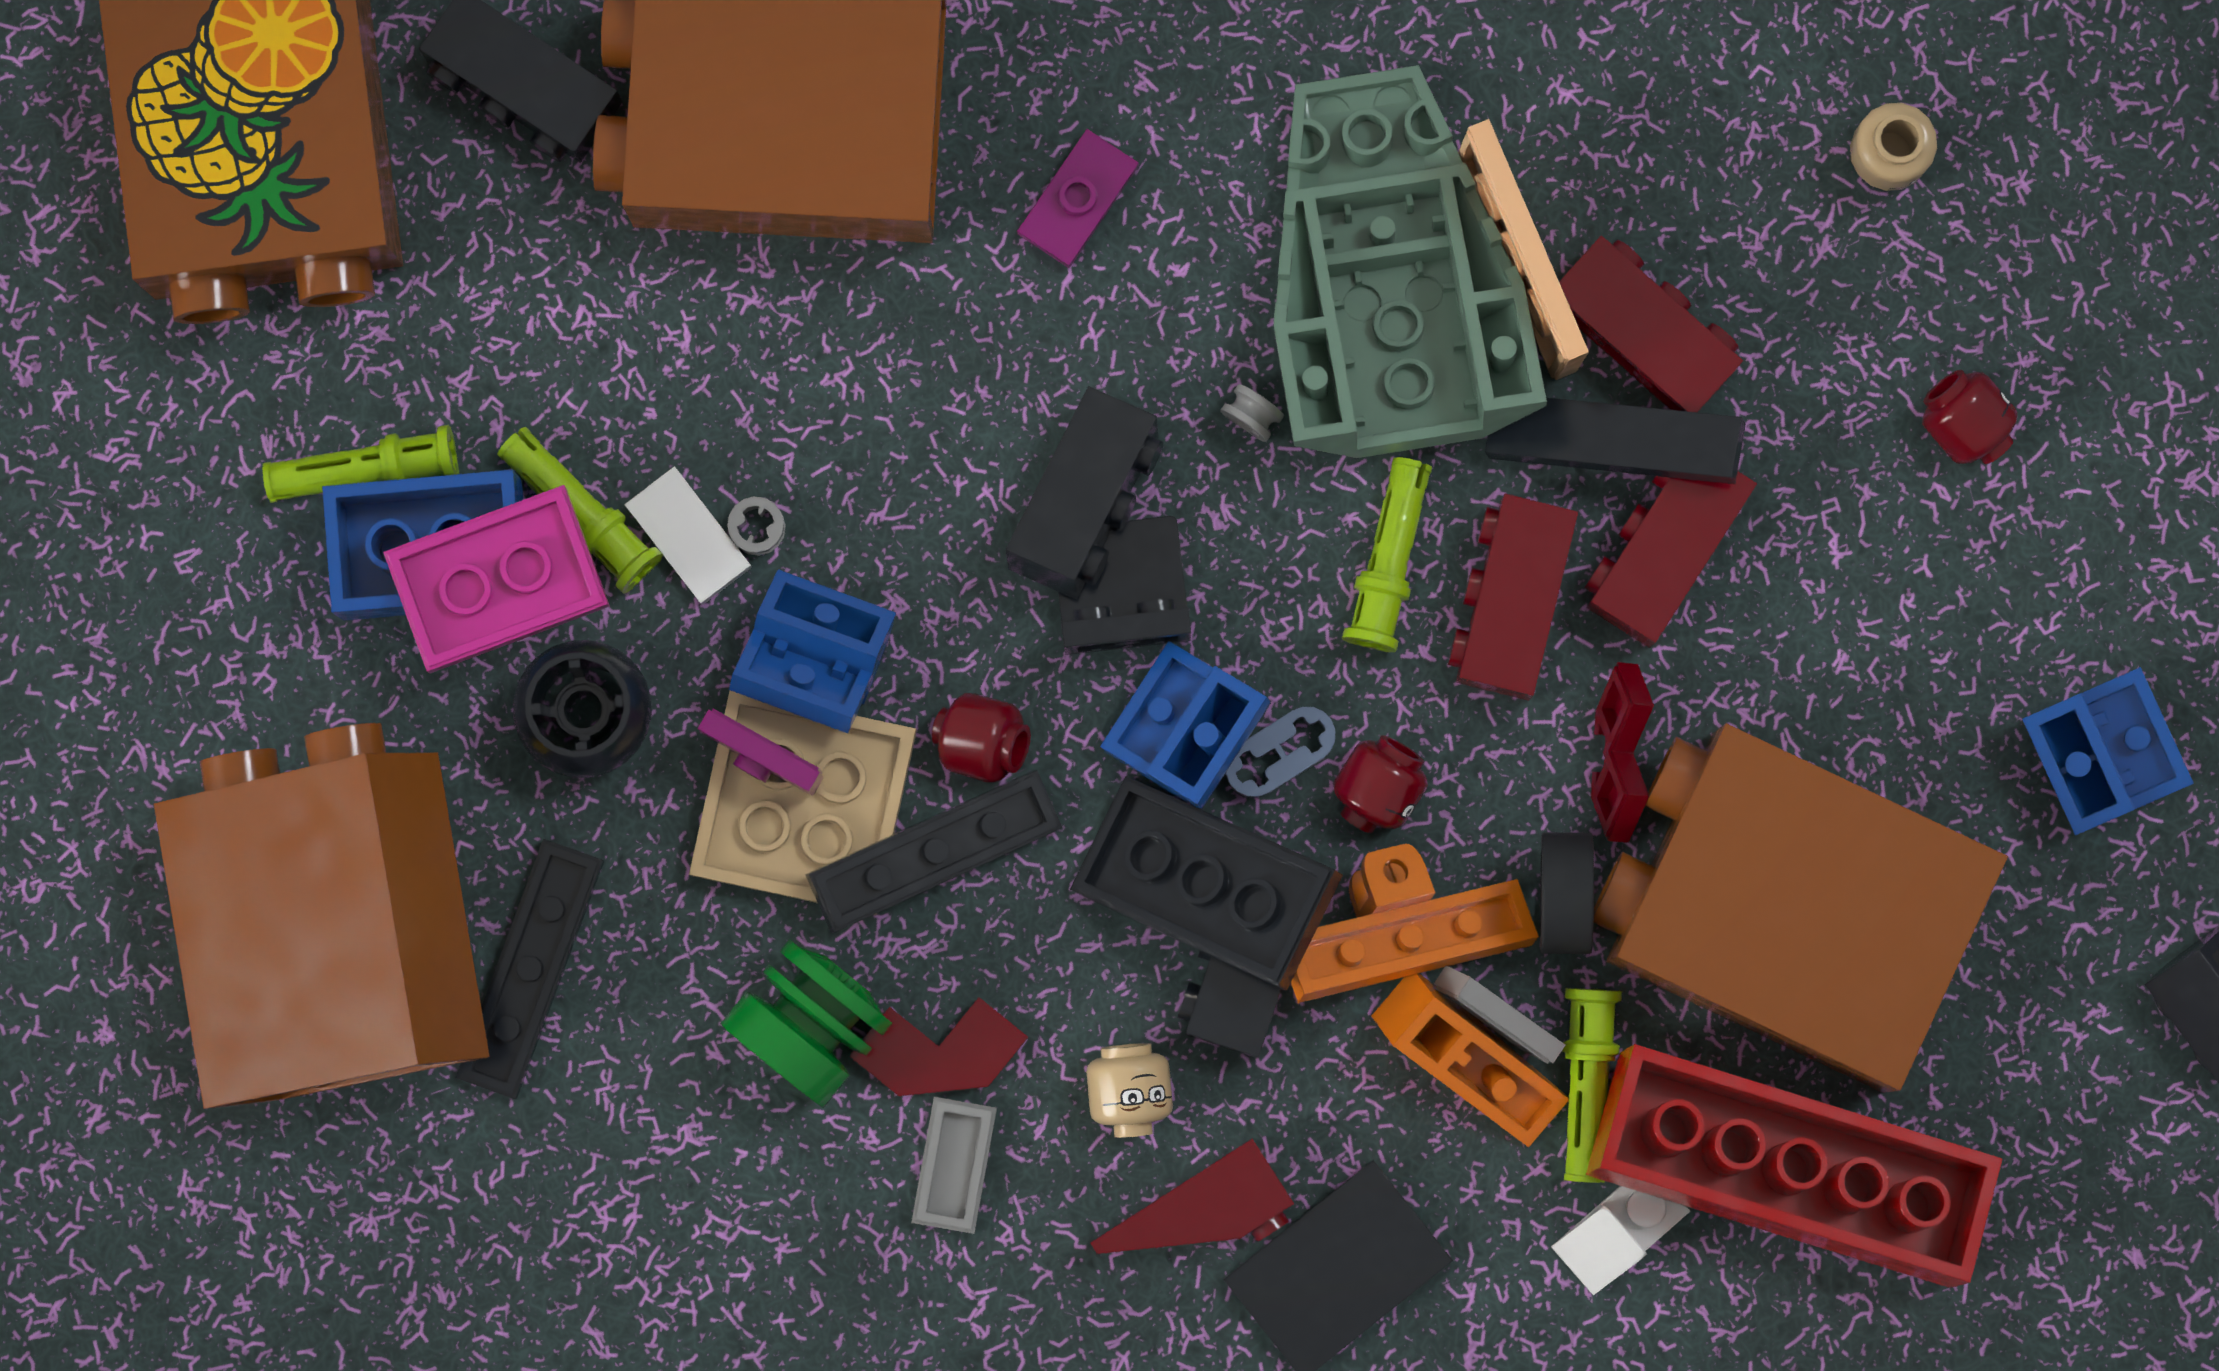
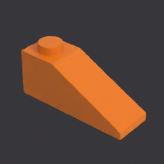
(1468, 1058)

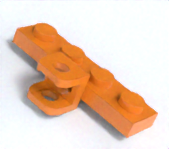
(1406, 931)

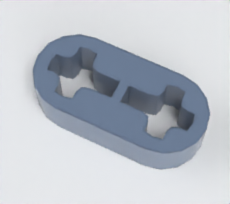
(1289, 765)

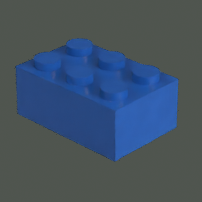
(382, 515)

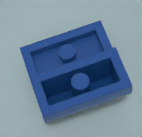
(813, 651)
(1185, 725)
(2107, 751)

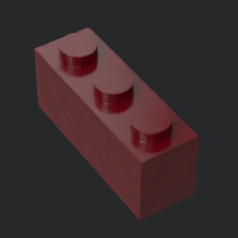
(1648, 327)
(1664, 553)
(1513, 596)

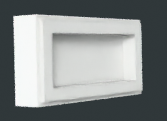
(688, 535)

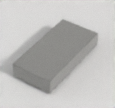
(1498, 1015)
(954, 1165)

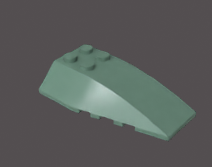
(1393, 279)

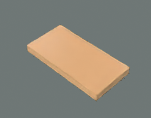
(1550, 313)

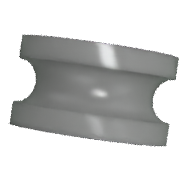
(1252, 412)
(774, 531)

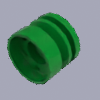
(807, 1022)

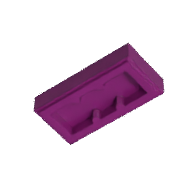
(1078, 198)
(760, 755)

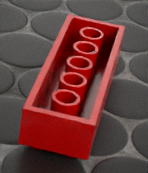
(1794, 1166)

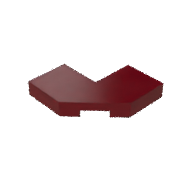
(1621, 718)
(965, 1059)

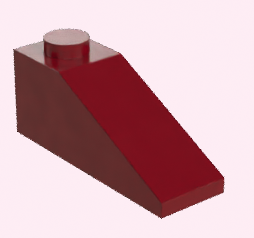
(1216, 1204)

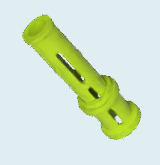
(390, 460)
(602, 527)
(1384, 583)
(1590, 1053)

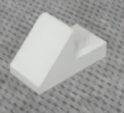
(1616, 1235)

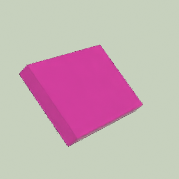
(496, 579)

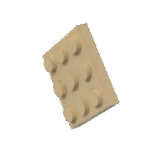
(777, 833)

